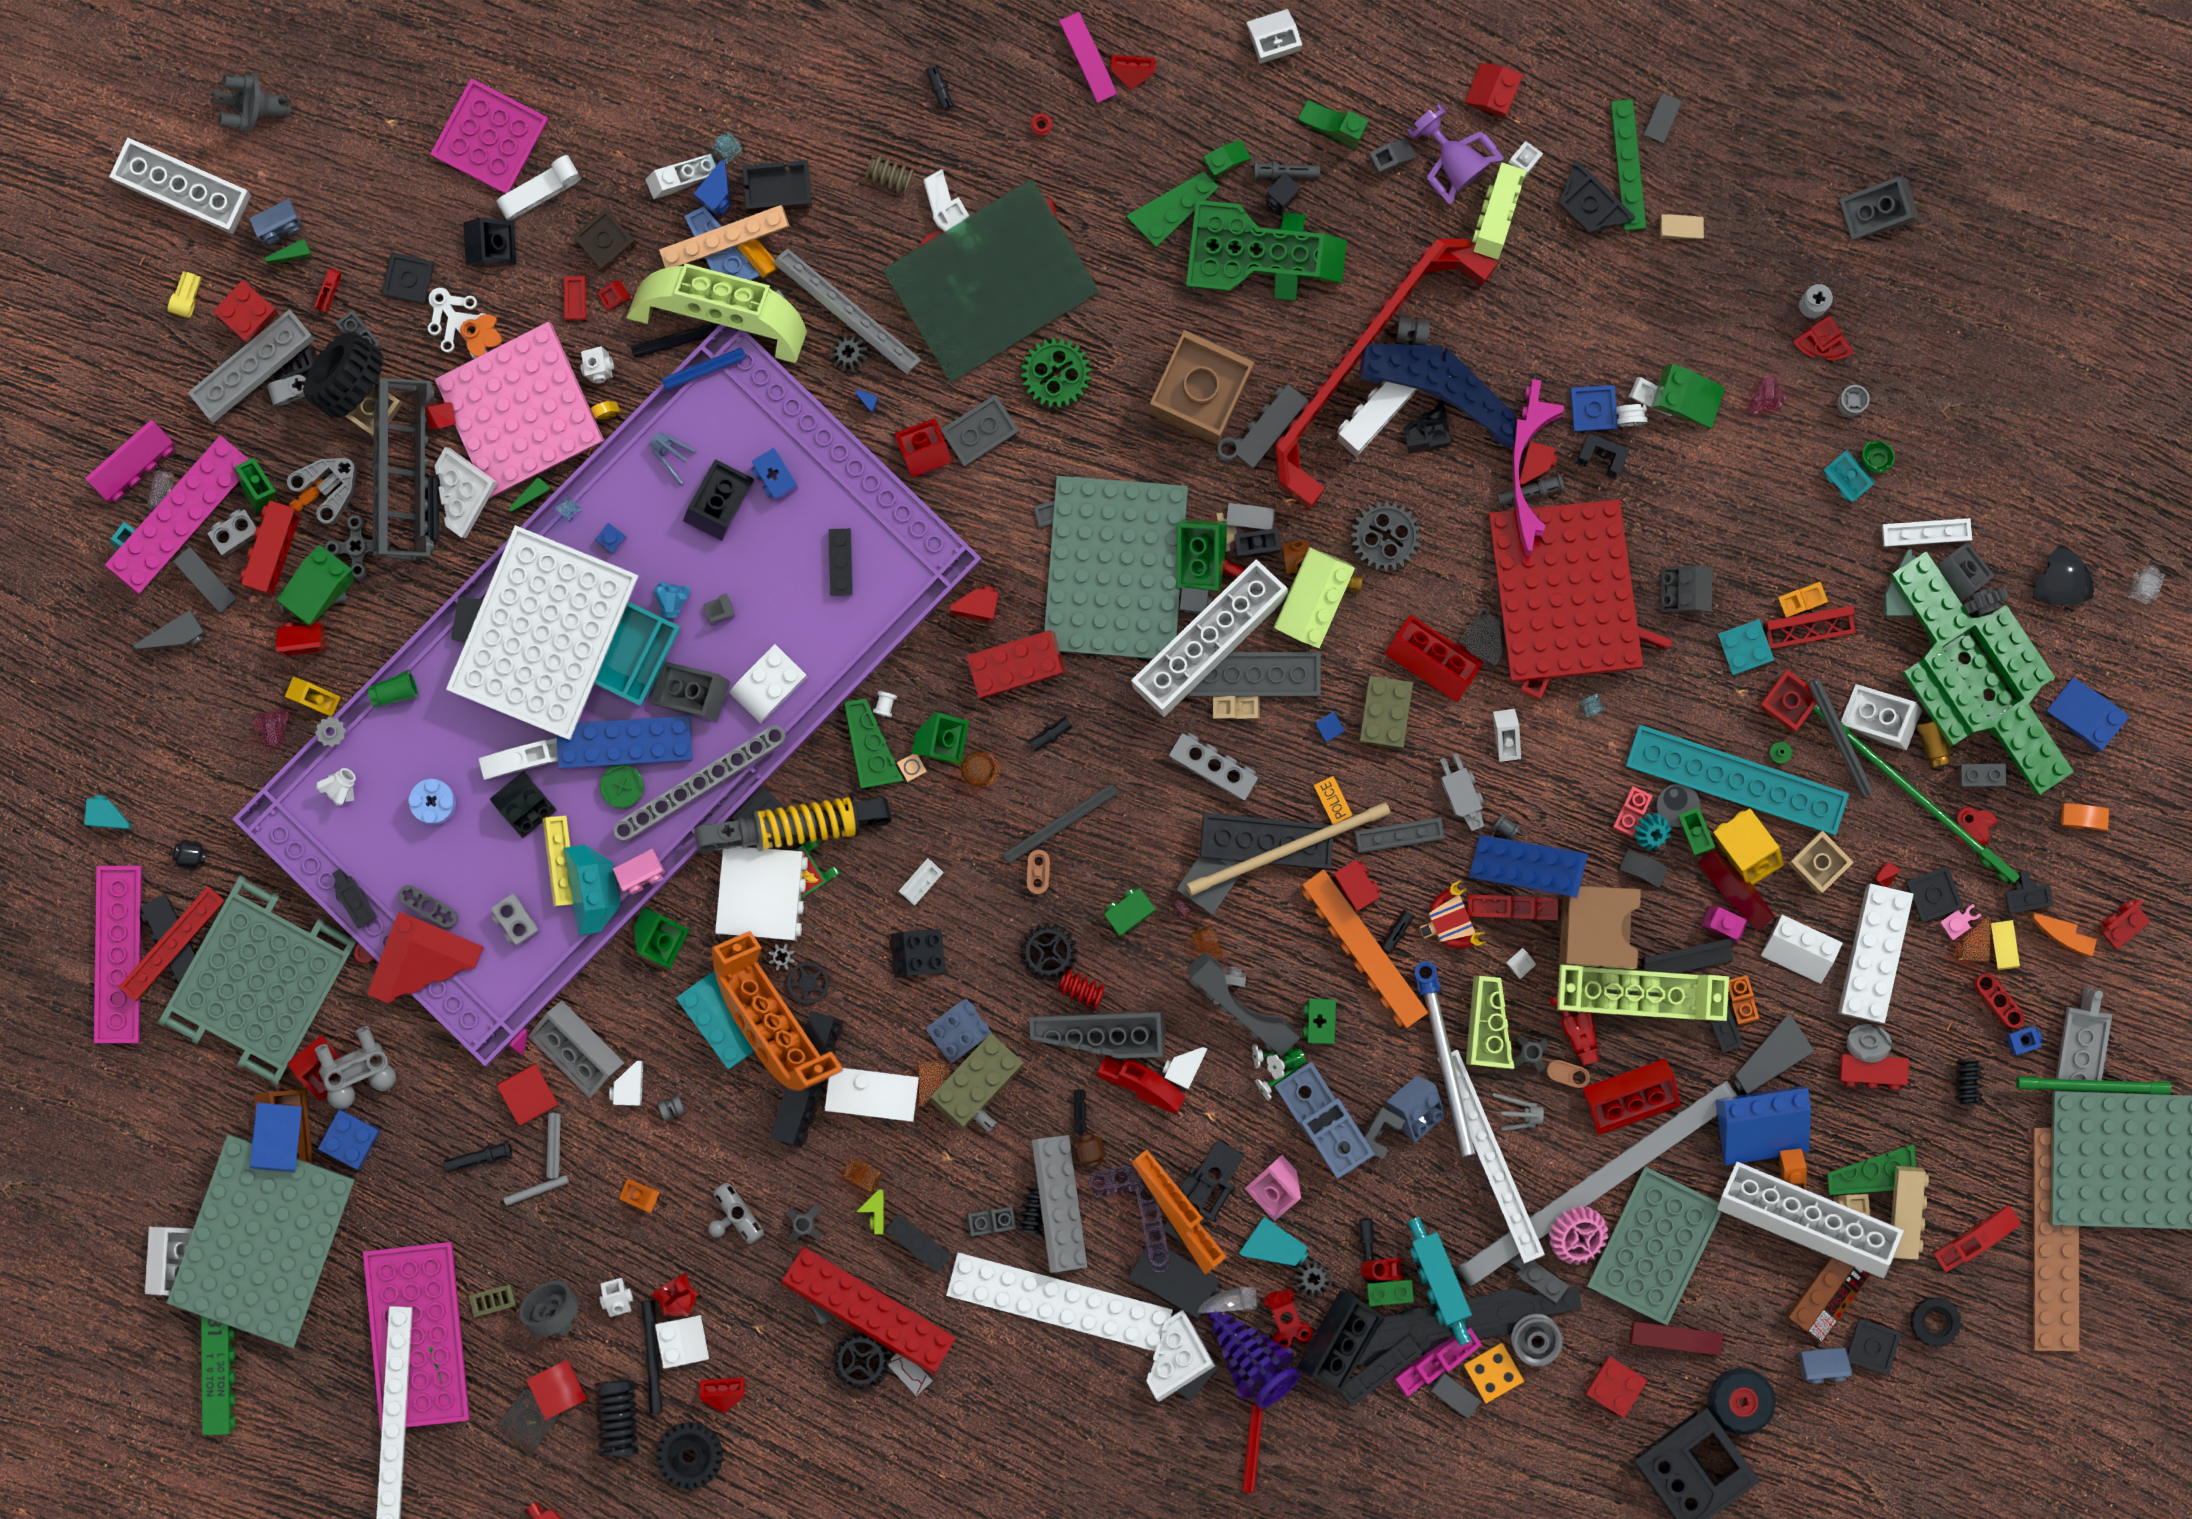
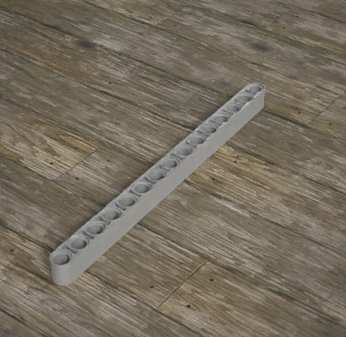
(1600, 1181)

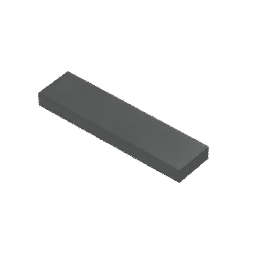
(1399, 835)

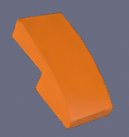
(2084, 816)
(1742, 1000)

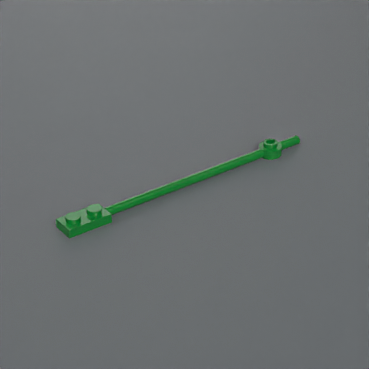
(1987, 857)

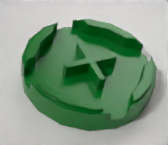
(622, 786)

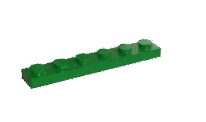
(1628, 162)

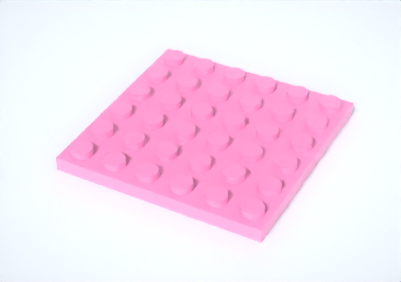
(520, 408)

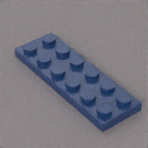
(626, 743)
(1528, 866)

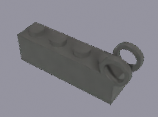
(1267, 429)

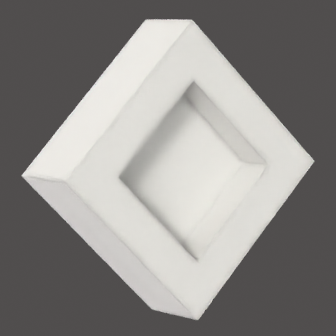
(1521, 963)

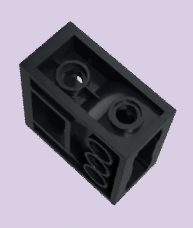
(1695, 1482)

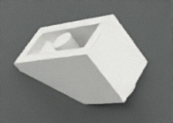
(1507, 735)
(1184, 1067)
(628, 1086)

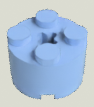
(420, 798)

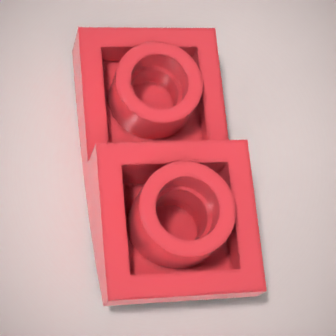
(1632, 809)

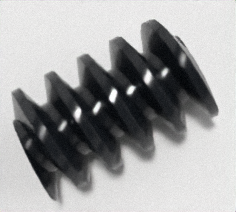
(1968, 1082)
(1033, 1212)

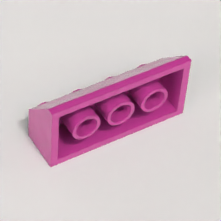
(131, 462)

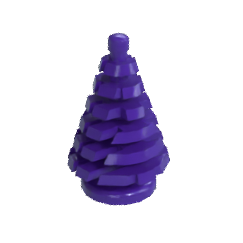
(1254, 1361)

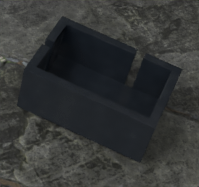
(774, 186)

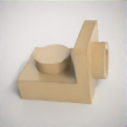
(1856, 1202)

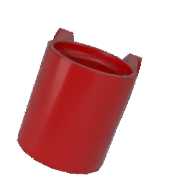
(1386, 1269)

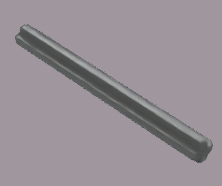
(1840, 737)
(1060, 823)

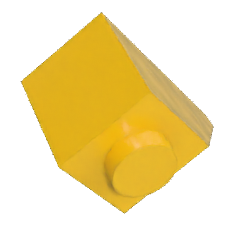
(312, 696)

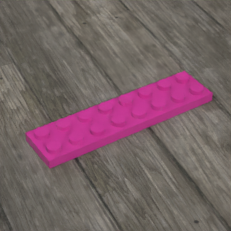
(177, 516)
(117, 952)

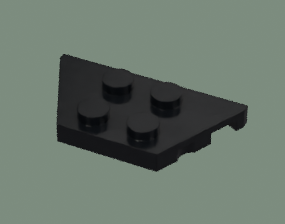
(1592, 202)

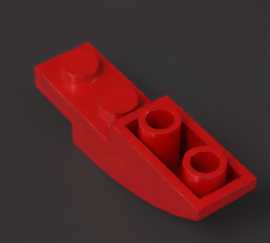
(1145, 1082)
(1978, 1238)

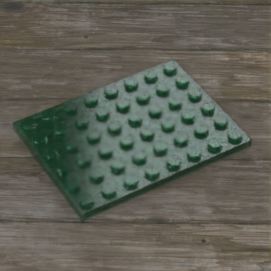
(990, 280)

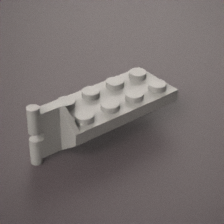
(2084, 1040)

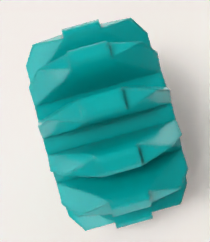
(1652, 831)

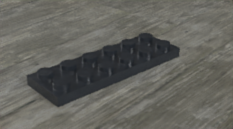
(1246, 837)

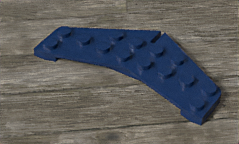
(1443, 377)

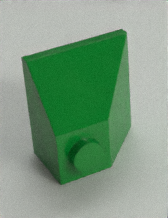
(941, 738)
(658, 937)

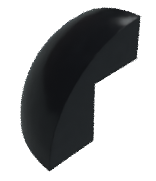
(2064, 579)

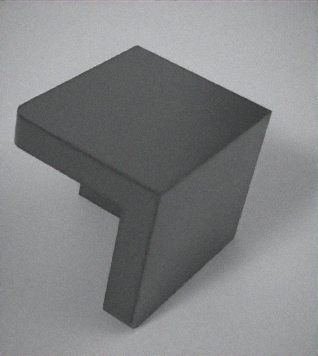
(719, 609)

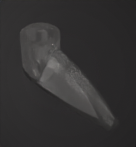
(1231, 1300)

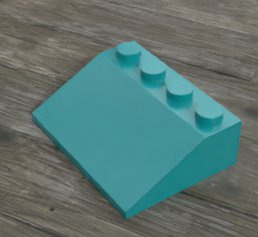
(711, 1016)

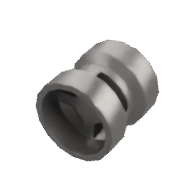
(676, 1106)

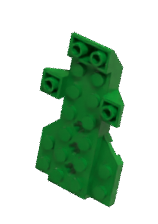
(1284, 254)

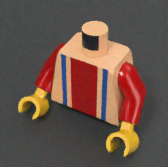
(1450, 920)

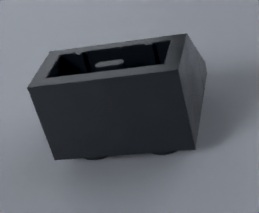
(522, 804)

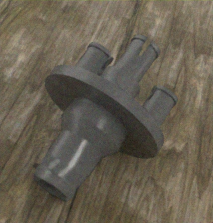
(248, 102)

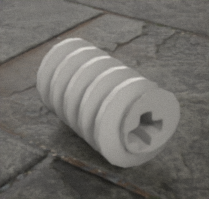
(1815, 301)

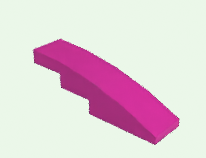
(1087, 56)
(1435, 1362)

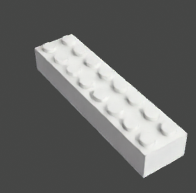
(1210, 638)
(1810, 1220)

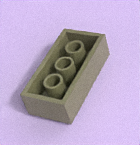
(976, 1082)

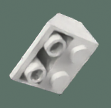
(1274, 36)

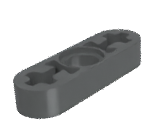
(410, 903)

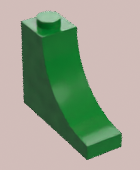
(1341, 126)

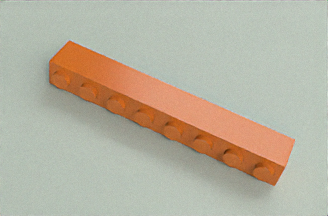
(1364, 949)

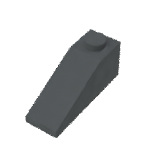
(177, 633)

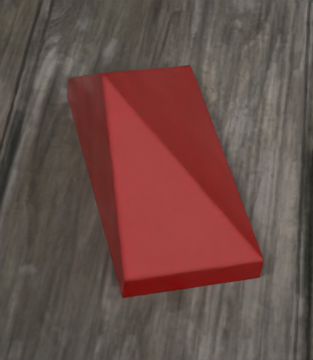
(1132, 69)
(722, 1393)

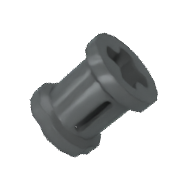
(1506, 827)

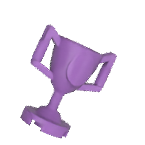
(1458, 159)

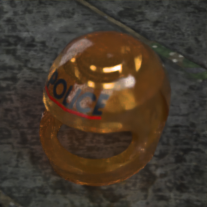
(980, 769)

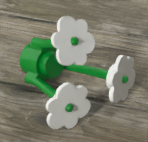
(1293, 1059)

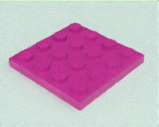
(489, 136)

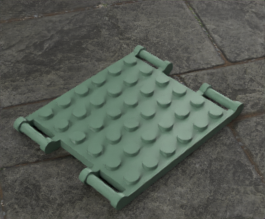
(257, 981)

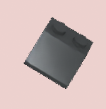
(1965, 571)

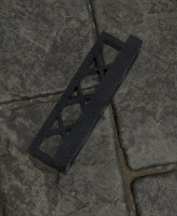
(1690, 958)

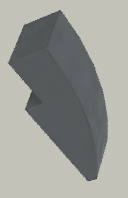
(205, 579)

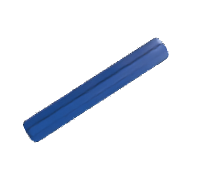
(703, 368)

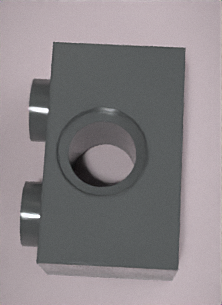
(1981, 775)

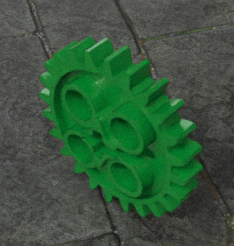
(1044, 357)

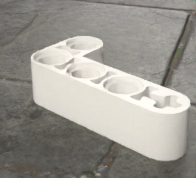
(539, 189)

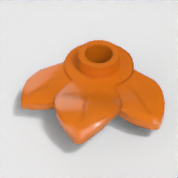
(483, 336)

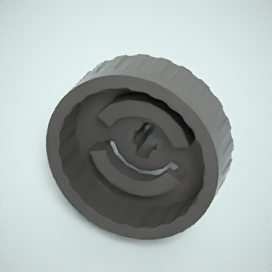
(556, 1306)

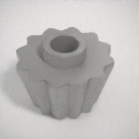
(338, 731)

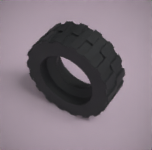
(1952, 1318)

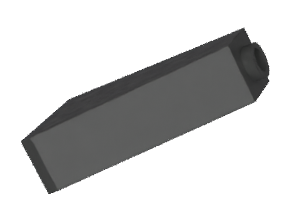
(1776, 1053)

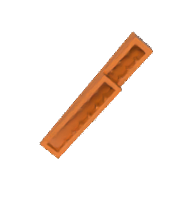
(1179, 1212)

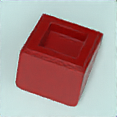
(613, 295)

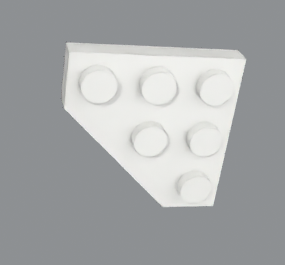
(462, 491)
(1177, 1357)

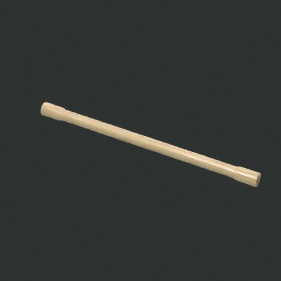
(1206, 882)

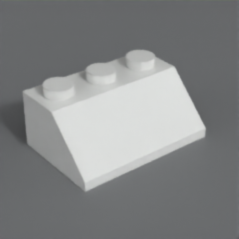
(1801, 949)
(164, 1257)

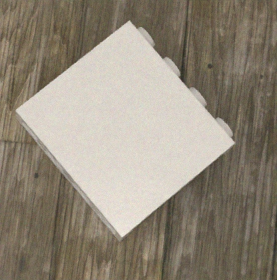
(761, 893)

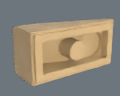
(1681, 227)

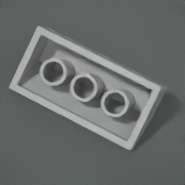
(575, 1049)

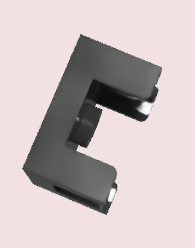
(1376, 1129)

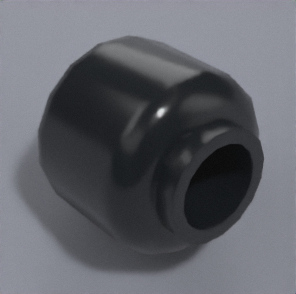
(188, 854)

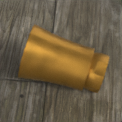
(1935, 745)

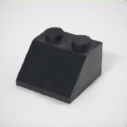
(489, 242)

